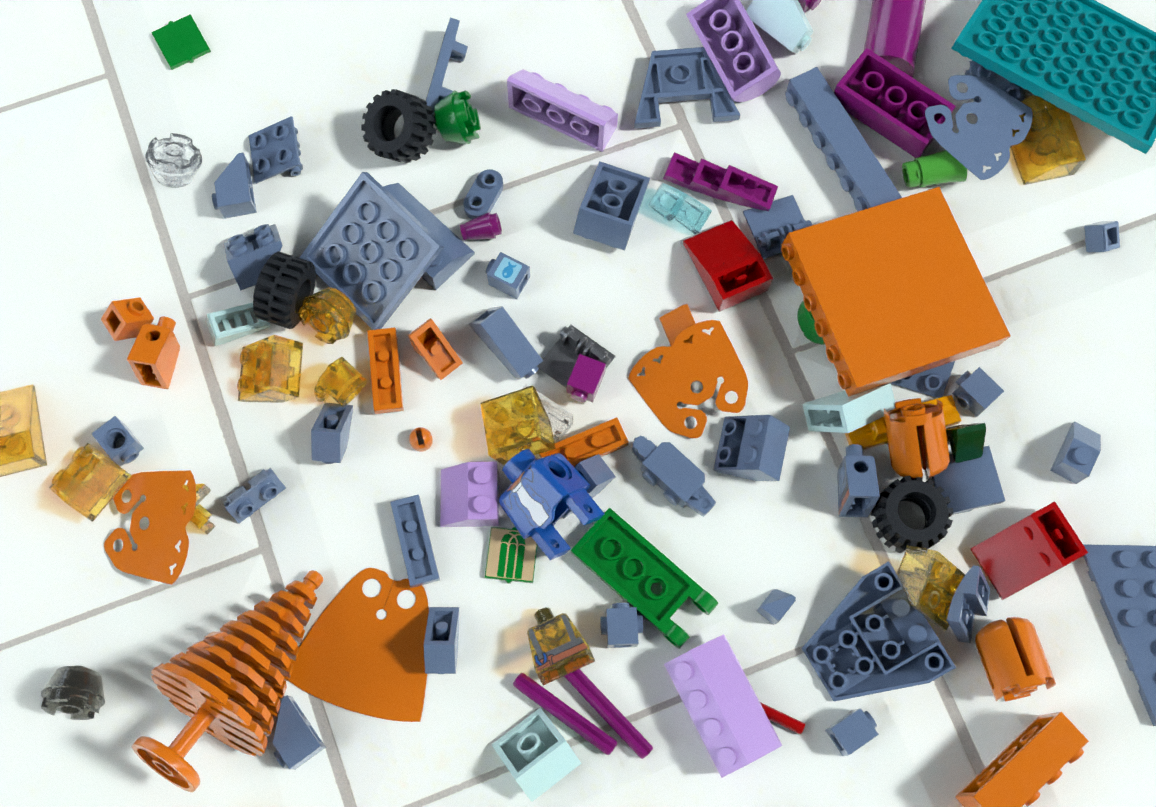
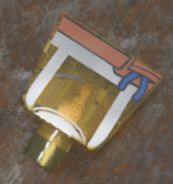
(557, 646)

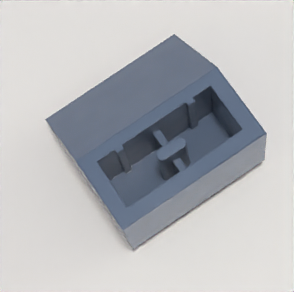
(752, 447)

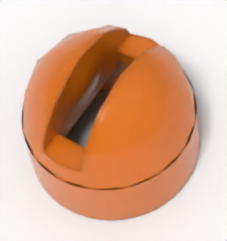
(427, 437)

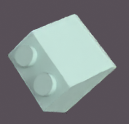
(536, 754)

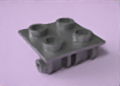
(564, 354)

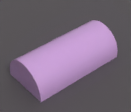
(735, 48)

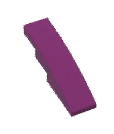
(721, 183)

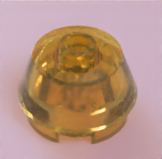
(328, 314)

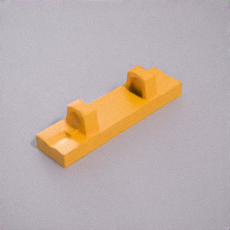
(875, 433)

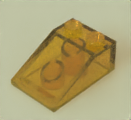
(20, 431)

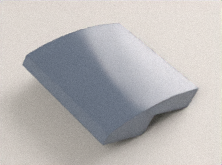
(971, 483)
(969, 600)

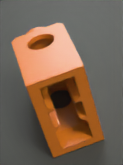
(155, 353)

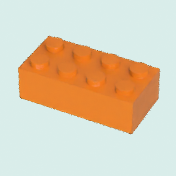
(1026, 764)

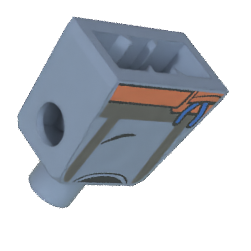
(857, 483)

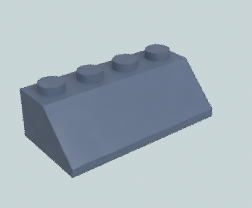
(455, 252)

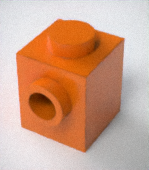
(126, 318)

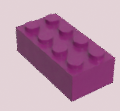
(889, 102)

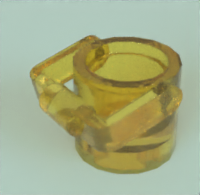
(340, 382)

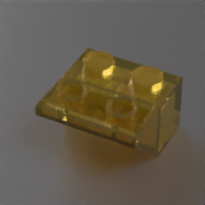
(270, 370)
(516, 424)
(89, 481)
(929, 583)

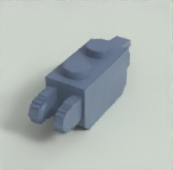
(673, 474)

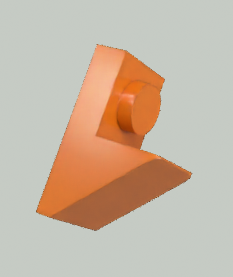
(434, 349)

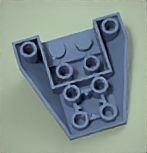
(876, 641)

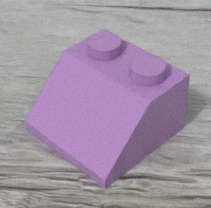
(470, 495)

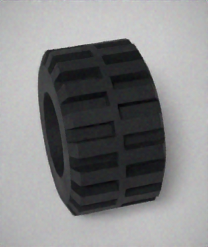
(381, 121)
(282, 289)
(927, 498)

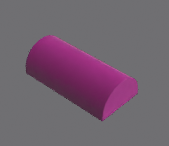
(896, 31)

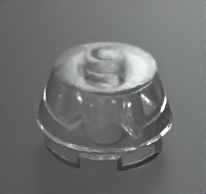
(173, 160)

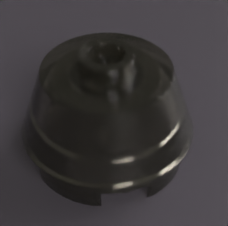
(74, 692)

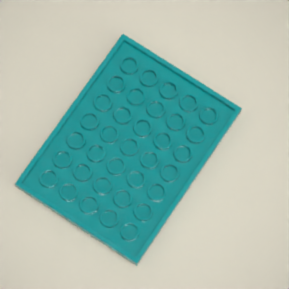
(1073, 57)

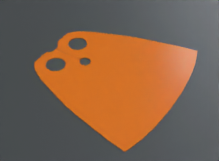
(365, 660)

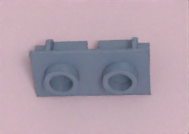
(245, 502)

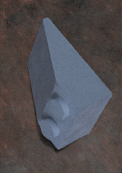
(611, 205)

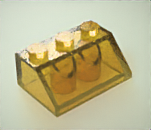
(1050, 146)

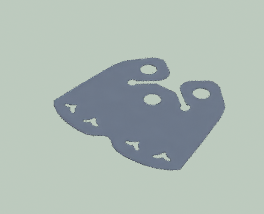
(990, 135)

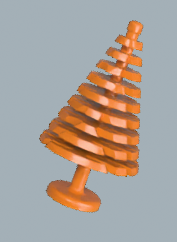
(232, 681)

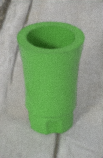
(933, 170)

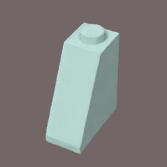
(782, 21)
(844, 413)

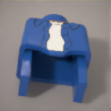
(542, 494)

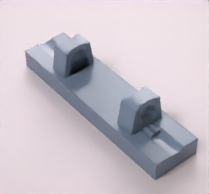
(449, 50)

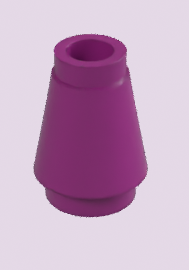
(483, 227)

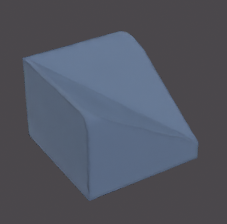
(1102, 236)
(776, 605)

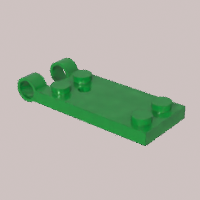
(632, 566)

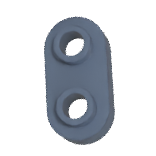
(483, 192)

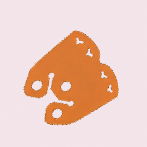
(683, 364)
(166, 527)

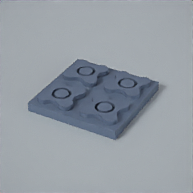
(372, 250)

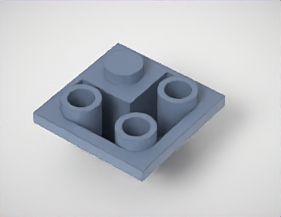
(250, 252)

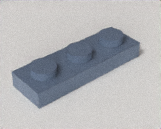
(415, 541)

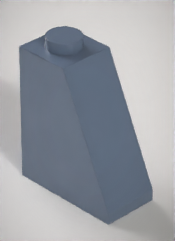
(507, 342)

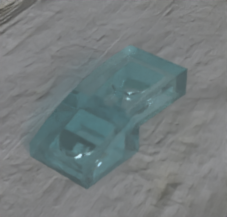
(680, 206)

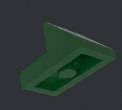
(966, 441)

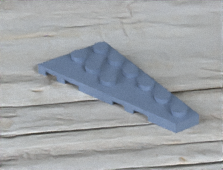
(1128, 596)

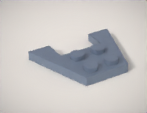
(683, 77)

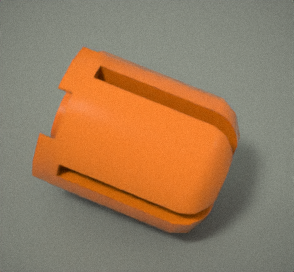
(917, 438)
(1013, 658)

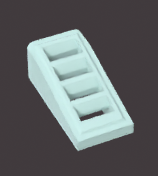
(234, 313)

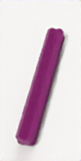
(565, 713)
(609, 713)

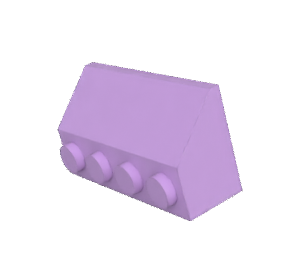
(561, 109)
(723, 705)

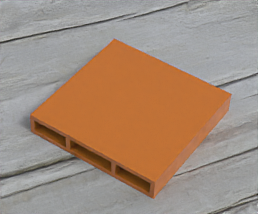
(893, 291)

